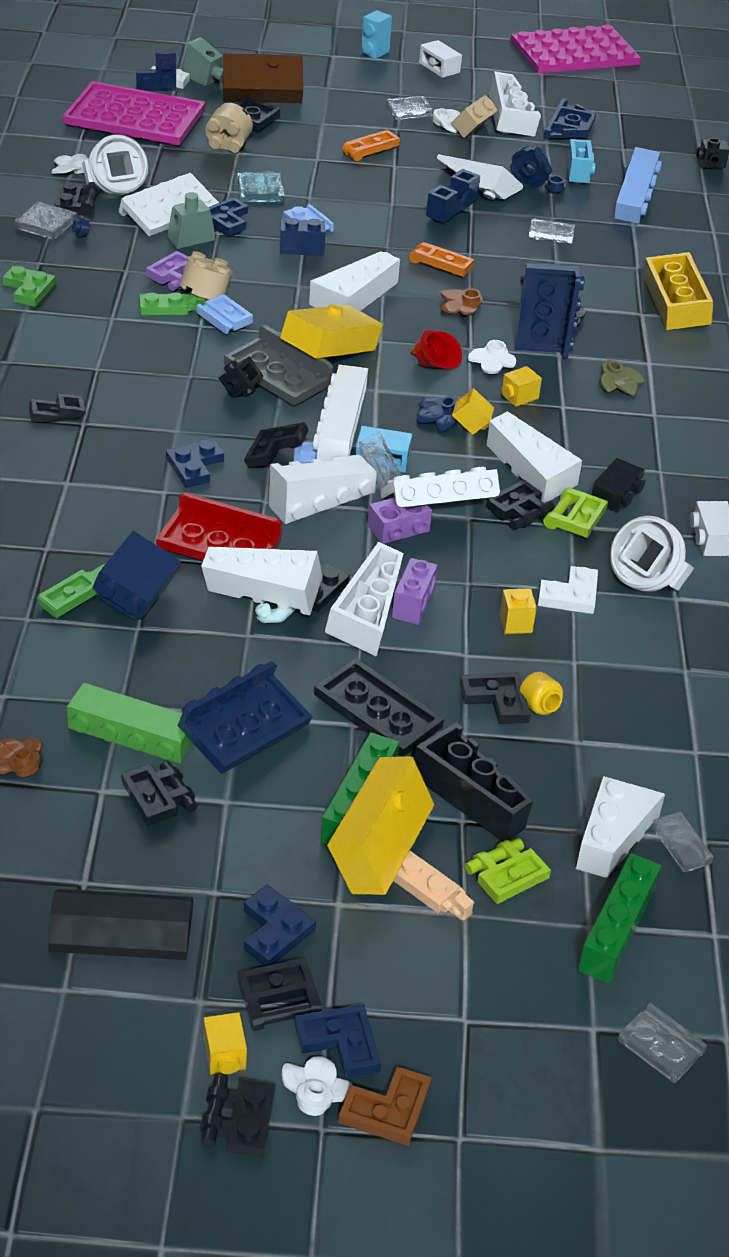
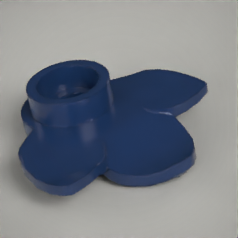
(438, 410)

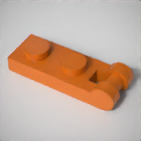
(370, 144)
(441, 259)

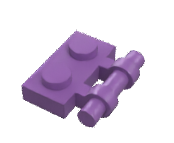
(168, 269)

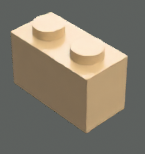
(474, 116)

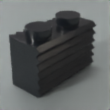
(619, 484)

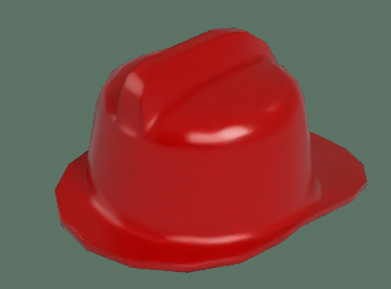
(437, 350)

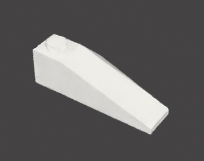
(494, 179)

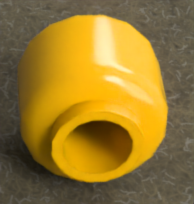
(542, 693)

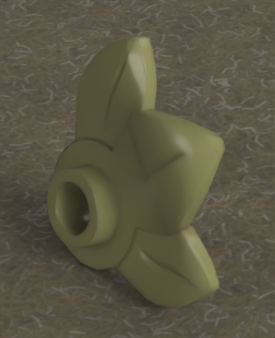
(621, 377)

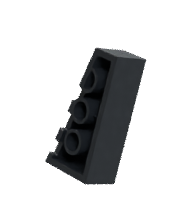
(472, 783)

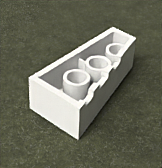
(514, 110)
(356, 283)
(533, 456)
(318, 486)
(268, 575)
(365, 602)

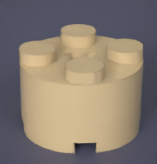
(228, 127)
(206, 276)

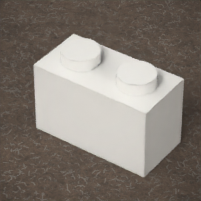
(440, 58)
(711, 527)

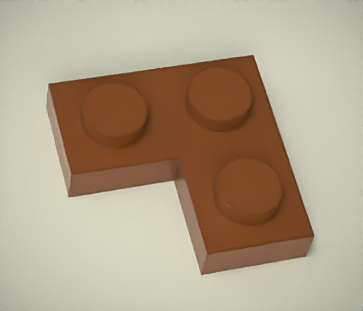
(389, 1115)

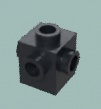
(713, 153)
(240, 377)

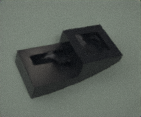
(64, 408)

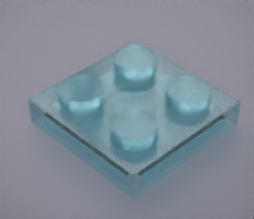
(260, 187)

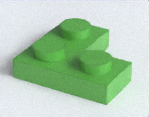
(31, 284)

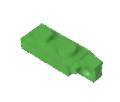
(169, 303)
(69, 592)

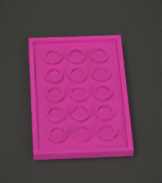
(575, 49)
(134, 113)

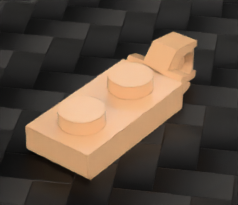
(433, 887)

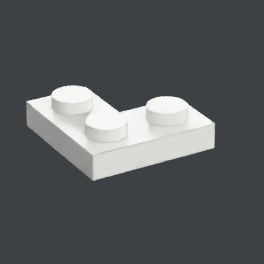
(575, 595)

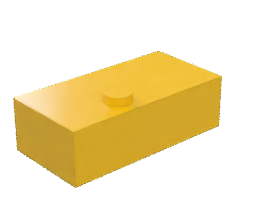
(678, 291)
(331, 331)
(381, 825)

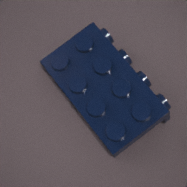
(549, 308)
(242, 717)

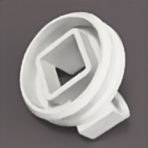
(135, 163)
(633, 541)

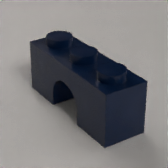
(447, 202)

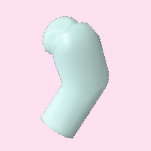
(269, 615)

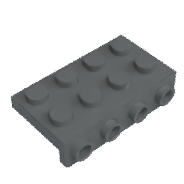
(285, 368)

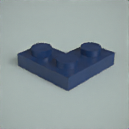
(161, 78)
(227, 216)
(191, 459)
(281, 928)
(342, 1029)

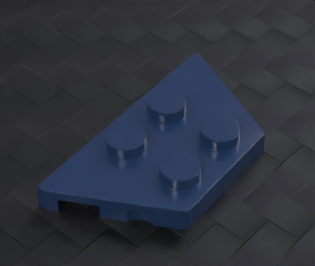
(570, 121)

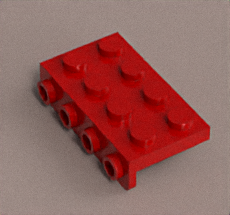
(210, 523)

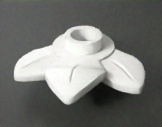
(444, 118)
(68, 163)
(493, 357)
(315, 1084)

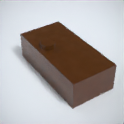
(263, 78)

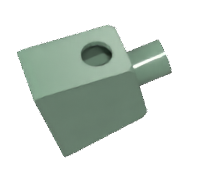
(203, 62)
(190, 223)

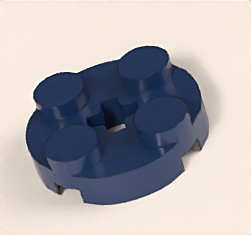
(539, 162)

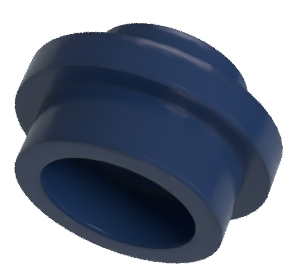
(555, 184)
(81, 226)

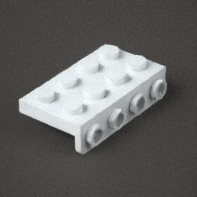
(153, 206)
(442, 488)

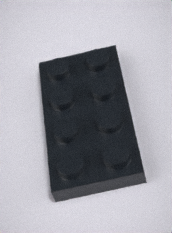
(378, 705)

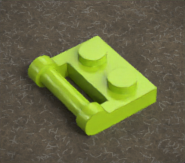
(582, 517)

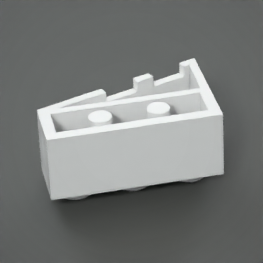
(616, 824)

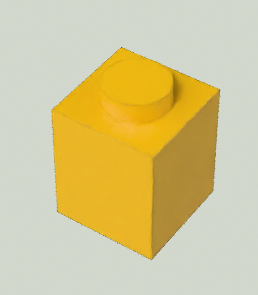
(521, 386)
(473, 411)
(517, 611)
(224, 1043)

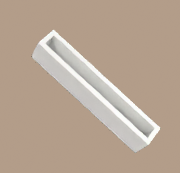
(341, 412)

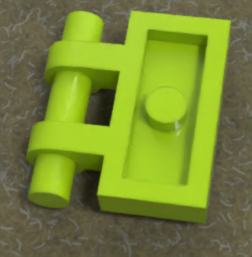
(513, 875)

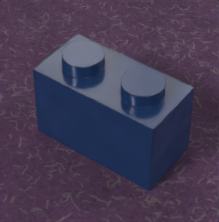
(302, 236)

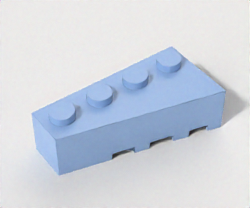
(638, 185)

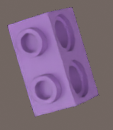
(395, 523)
(414, 591)

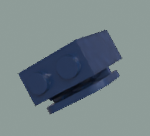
(135, 576)

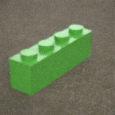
(128, 722)

